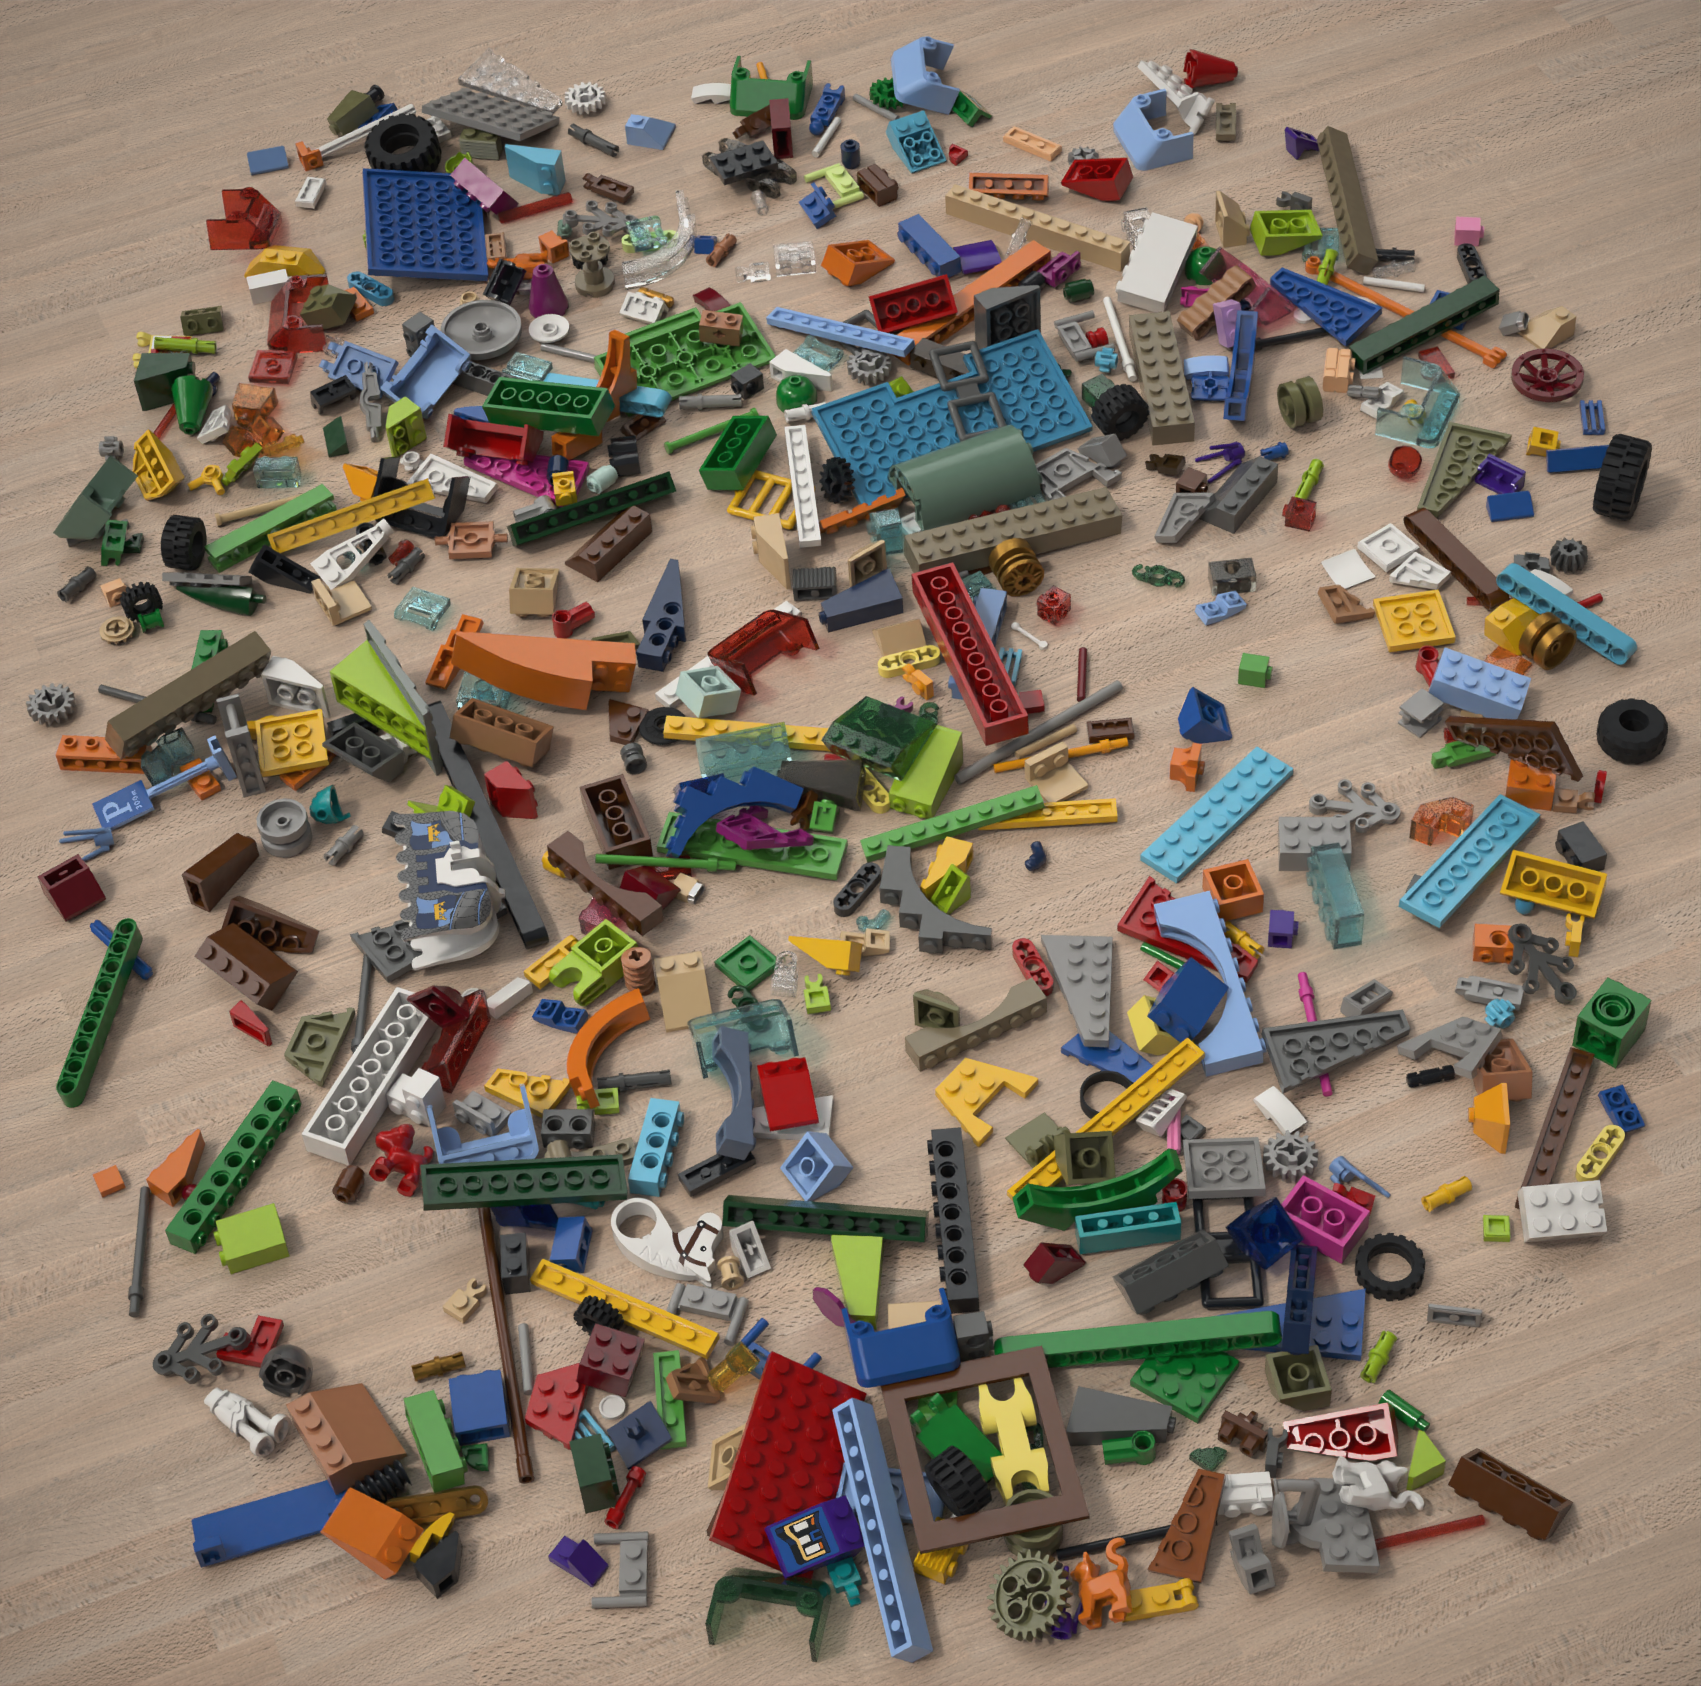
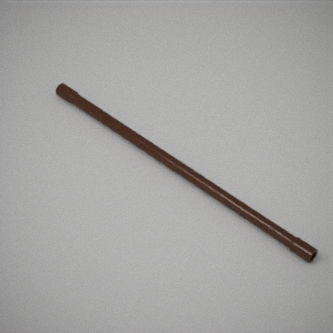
(523, 1459)

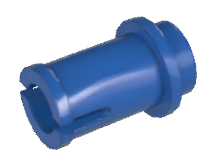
(1276, 451)

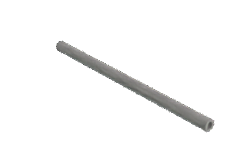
(1038, 732)

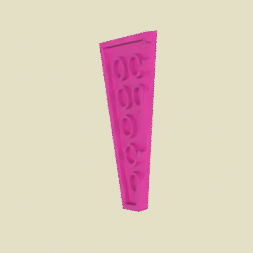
(526, 478)

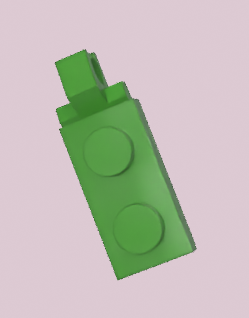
(1459, 753)

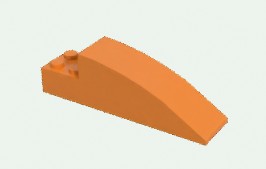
(545, 667)

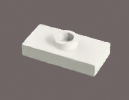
(310, 192)

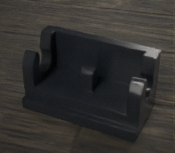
(504, 282)
(331, 393)

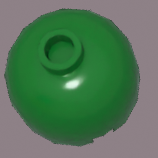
(1195, 262)
(795, 392)

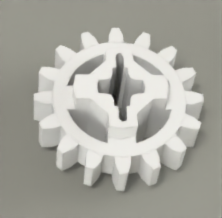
(585, 98)

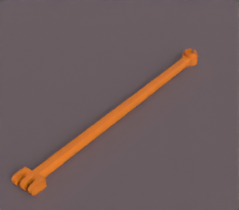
(1490, 357)

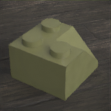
(327, 306)
(1085, 1157)
(1299, 1379)

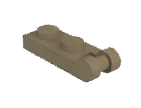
(1225, 122)

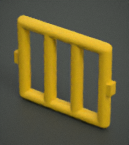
(752, 512)

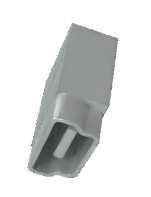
(1514, 322)

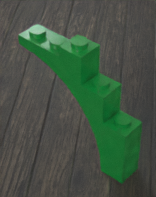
(1059, 1205)

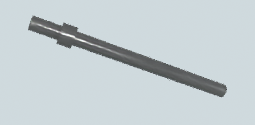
(200, 716)
(362, 1003)
(136, 1291)

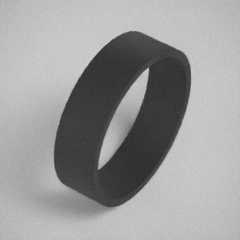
(1097, 1077)

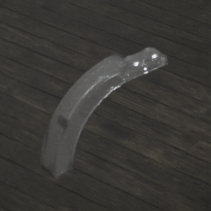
(670, 257)

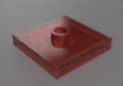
(272, 367)

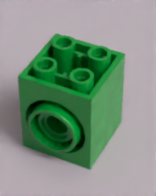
(1611, 1022)

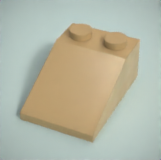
(771, 547)
(534, 591)
(682, 989)

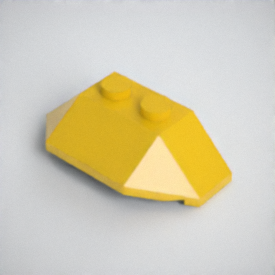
(293, 259)
(155, 467)

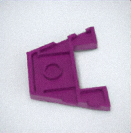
(752, 833)

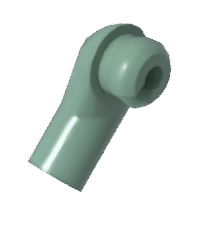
(563, 231)

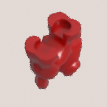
(396, 1147)

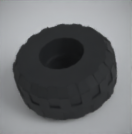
(1632, 731)

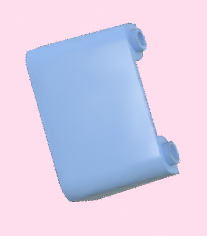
(428, 372)

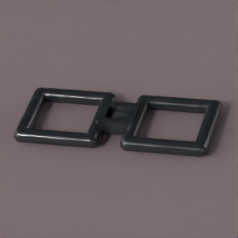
(1232, 1255)

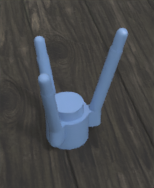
(101, 836)
(1345, 1171)

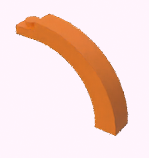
(595, 1037)

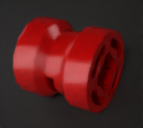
(1175, 1192)

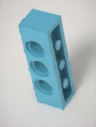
(642, 1177)

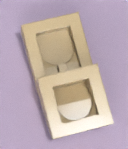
(873, 941)

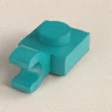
(846, 1578)

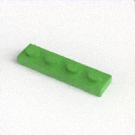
(669, 1409)

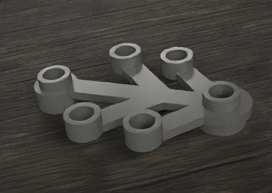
(1539, 961)
(197, 1350)

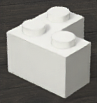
(413, 1095)

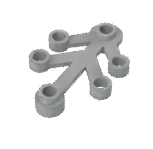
(601, 220)
(1382, 811)

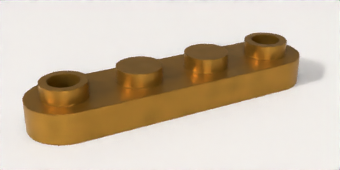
(432, 1506)

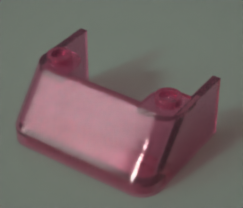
(1264, 298)

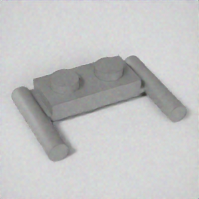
(1074, 337)
(711, 1304)
(632, 1570)

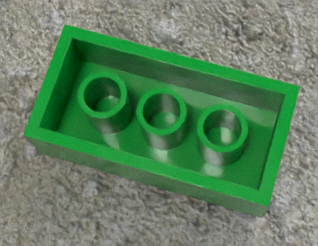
(737, 453)

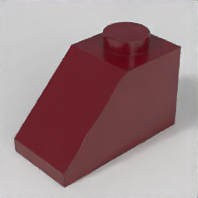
(1052, 1262)

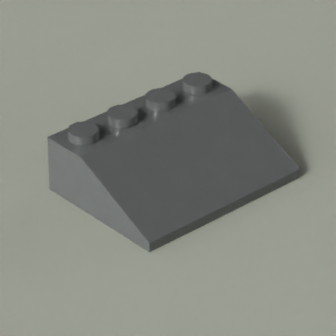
(1006, 313)

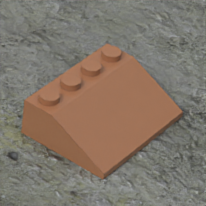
(345, 1434)

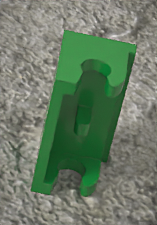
(113, 541)

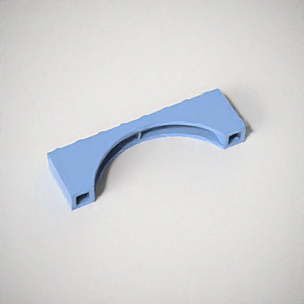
(1235, 1038)

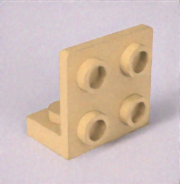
(341, 602)
(1054, 774)

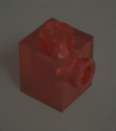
(1299, 513)

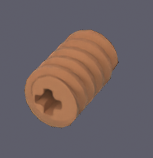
(638, 970)

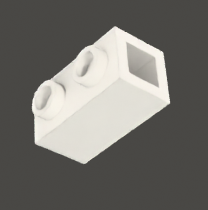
(266, 285)

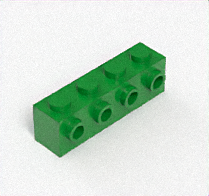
(208, 645)

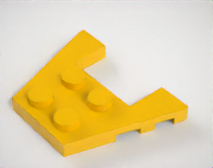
(973, 1087)

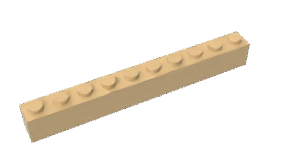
(1045, 229)

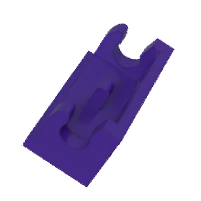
(1500, 475)

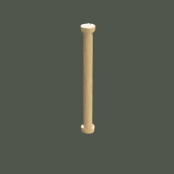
(252, 510)

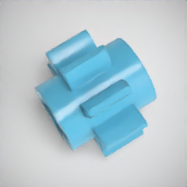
(1106, 360)
(1500, 1013)

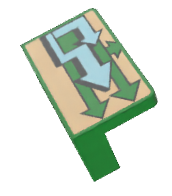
(969, 108)

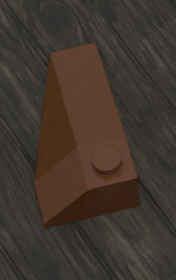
(271, 927)

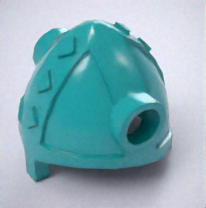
(323, 811)

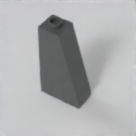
(1108, 1416)

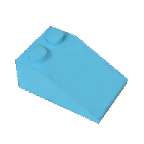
(536, 168)

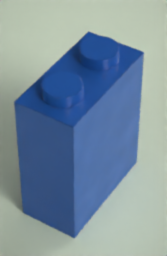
(479, 1407)

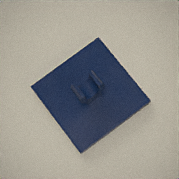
(639, 1435)

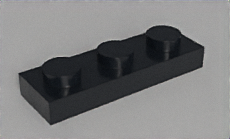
(712, 1172)

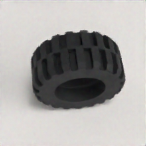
(399, 133)
(1622, 477)

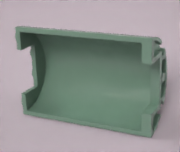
(968, 477)

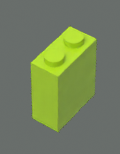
(251, 1239)

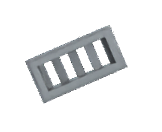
(1368, 1000)

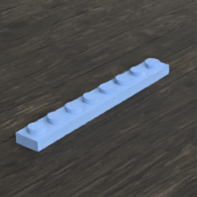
(840, 331)

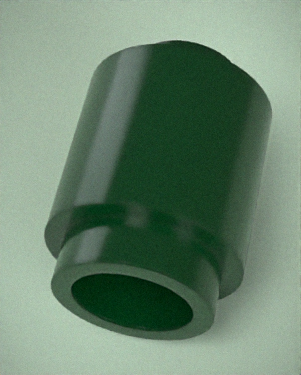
(1078, 290)

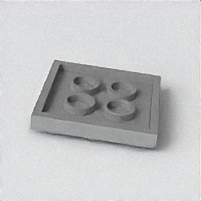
(1223, 1168)

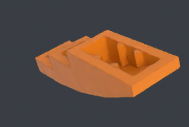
(442, 670)

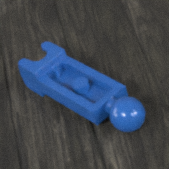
(826, 108)

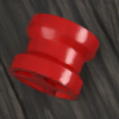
(1097, 338)

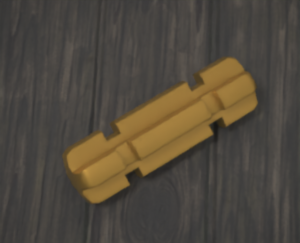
(669, 300)

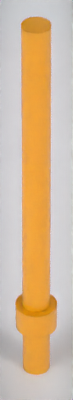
(1103, 746)

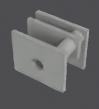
(1420, 708)

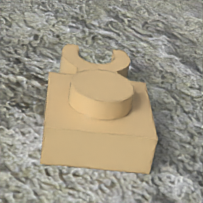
(464, 1304)

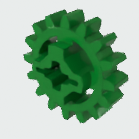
(883, 94)

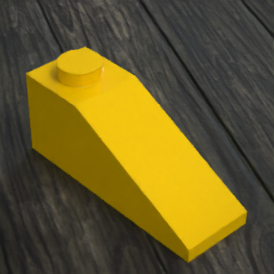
(833, 954)

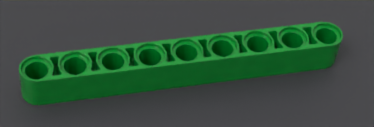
(99, 1013)

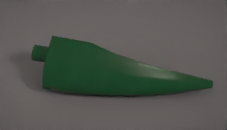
(229, 598)

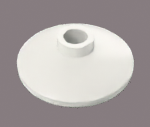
(549, 328)

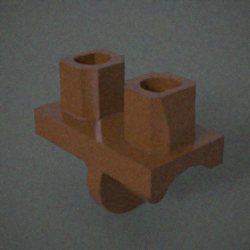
(1245, 1429)

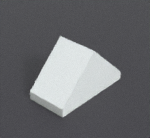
(749, 1249)

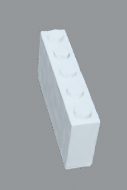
(1156, 263)

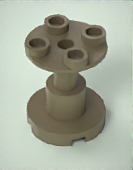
(593, 278)

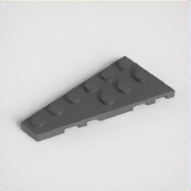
(1317, 1047)

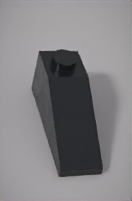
(281, 571)

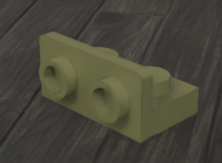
(202, 320)

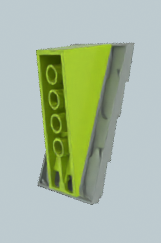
(382, 693)

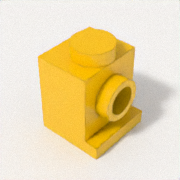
(1542, 440)
(564, 488)

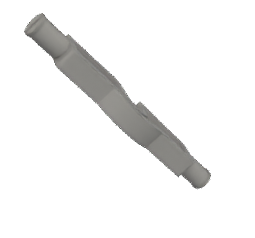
(370, 393)

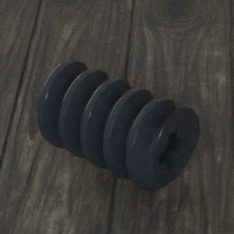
(384, 1483)

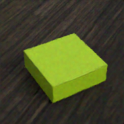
(1496, 1228)

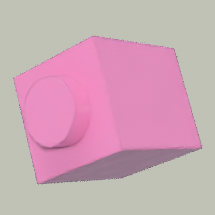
(1468, 231)

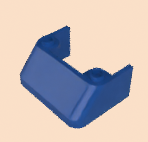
(905, 1350)

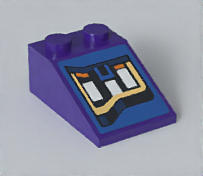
(816, 1537)

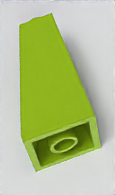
(929, 775)

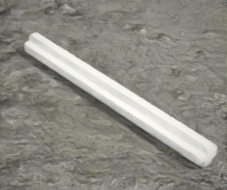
(360, 133)

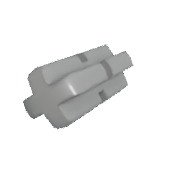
(1367, 391)

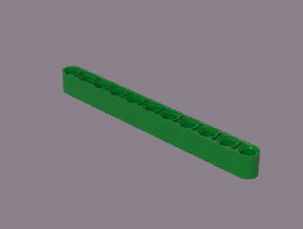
(1150, 1339)

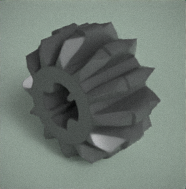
(1569, 555)

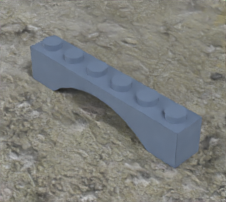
(731, 1055)

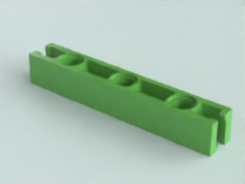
(253, 535)

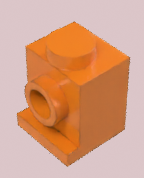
(554, 246)

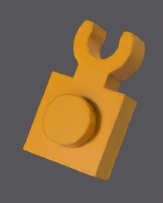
(921, 683)

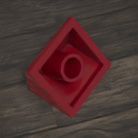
(649, 881)

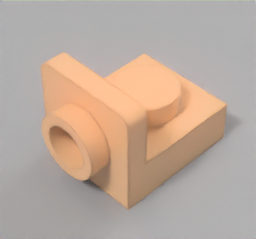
(112, 591)

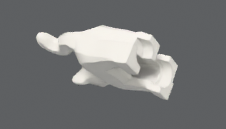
(1372, 1485)

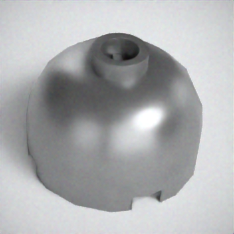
(286, 1370)

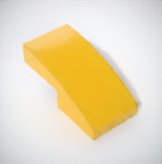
(433, 1533)

